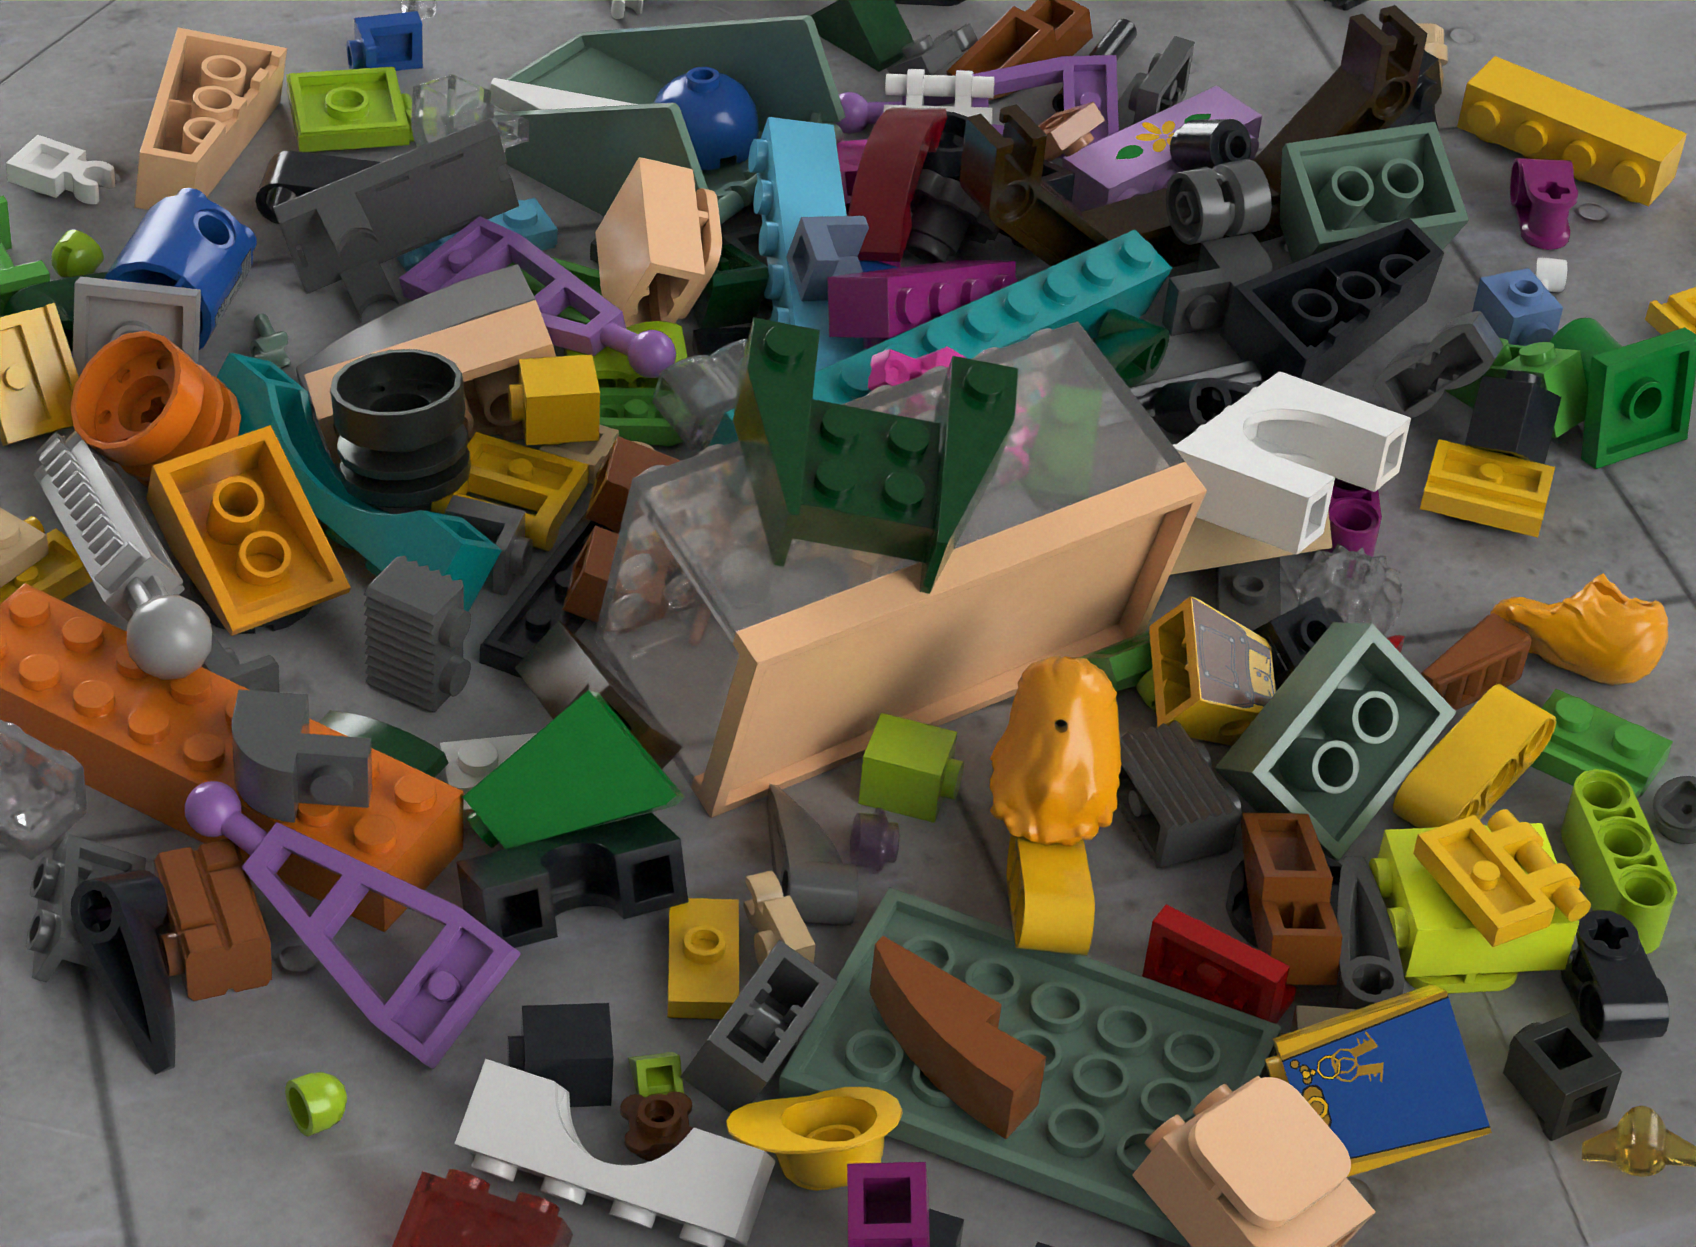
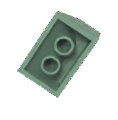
(1365, 182)
(1338, 735)

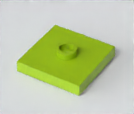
(347, 109)

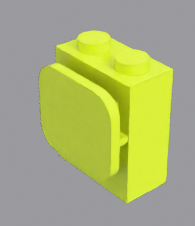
(1438, 939)

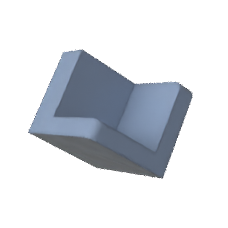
(825, 249)

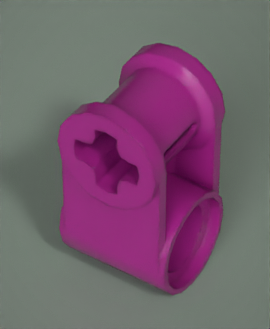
(1542, 200)

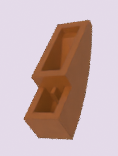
(1023, 37)
(1291, 896)
(956, 1038)

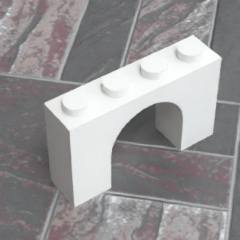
(1277, 458)

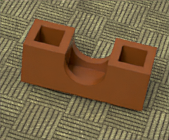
(607, 508)

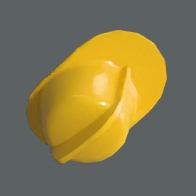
(819, 1132)

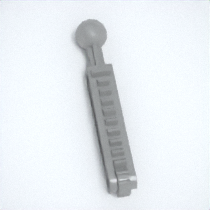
(124, 558)

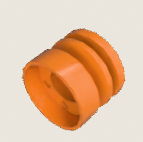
(150, 404)

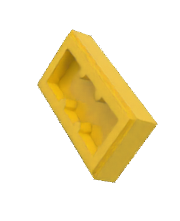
(703, 958)

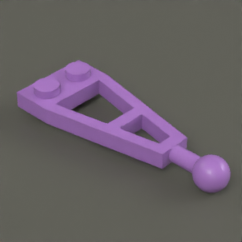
(1083, 79)
(490, 247)
(444, 984)

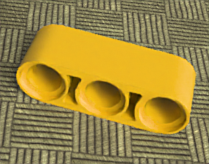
(1475, 760)
(1050, 896)

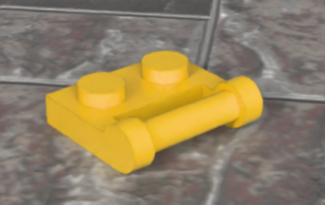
(526, 480)

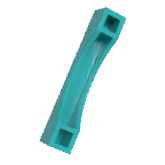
(433, 539)

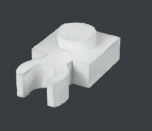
(55, 167)

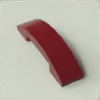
(890, 176)

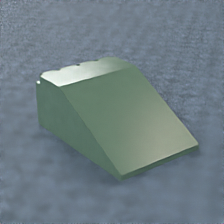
(593, 149)

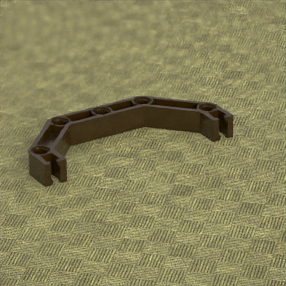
(1005, 170)

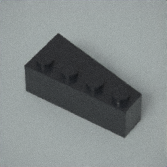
(1332, 304)

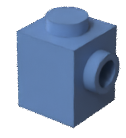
(1518, 307)

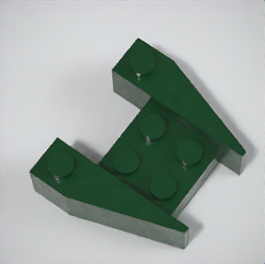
(864, 473)

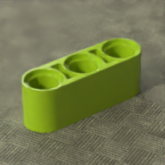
(1618, 854)

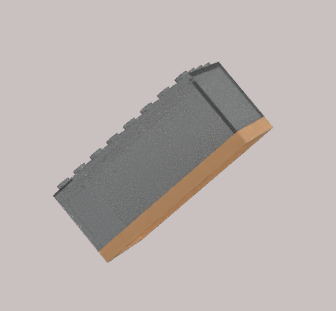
(792, 664)

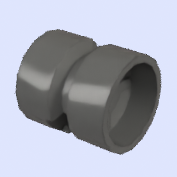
(1218, 201)

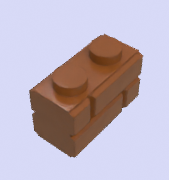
(212, 921)

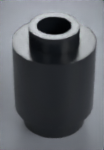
(1209, 143)

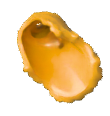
(1593, 632)
(1052, 778)

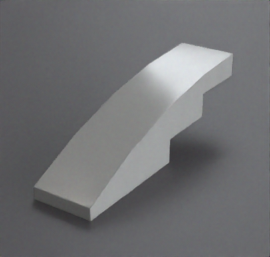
(426, 315)

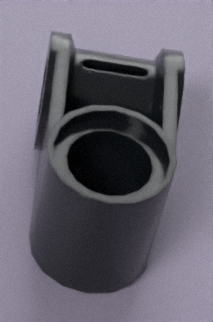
(1614, 981)

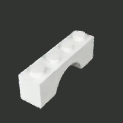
(701, 1183)

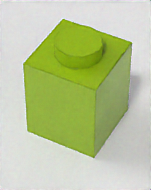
(910, 768)

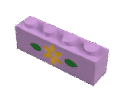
(1140, 156)

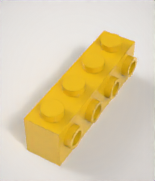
(1563, 123)

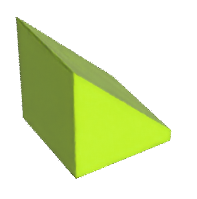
(657, 1073)

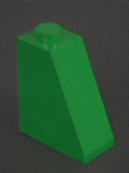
(569, 779)

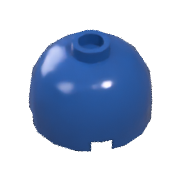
(716, 114)

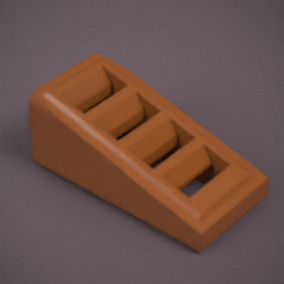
(1482, 658)

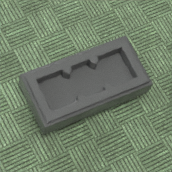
(1250, 592)

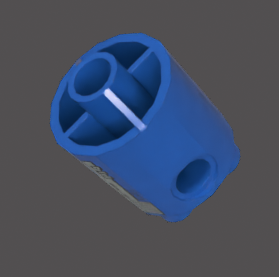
(191, 246)

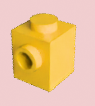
(556, 400)

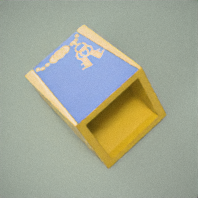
(1387, 1078)

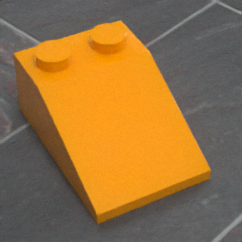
(245, 531)

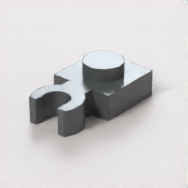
(934, 54)

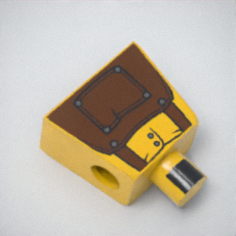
(1209, 672)

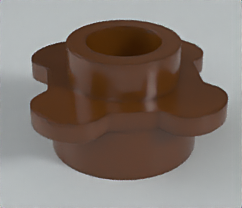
(655, 1123)

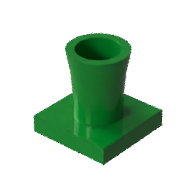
(1635, 391)

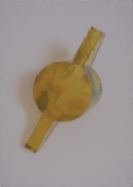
(1640, 1145)

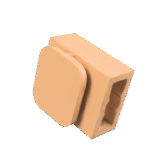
(658, 243)
(1254, 1172)

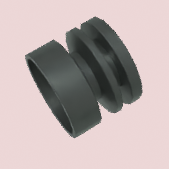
(401, 427)

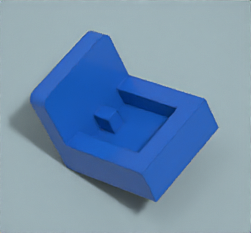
(387, 42)

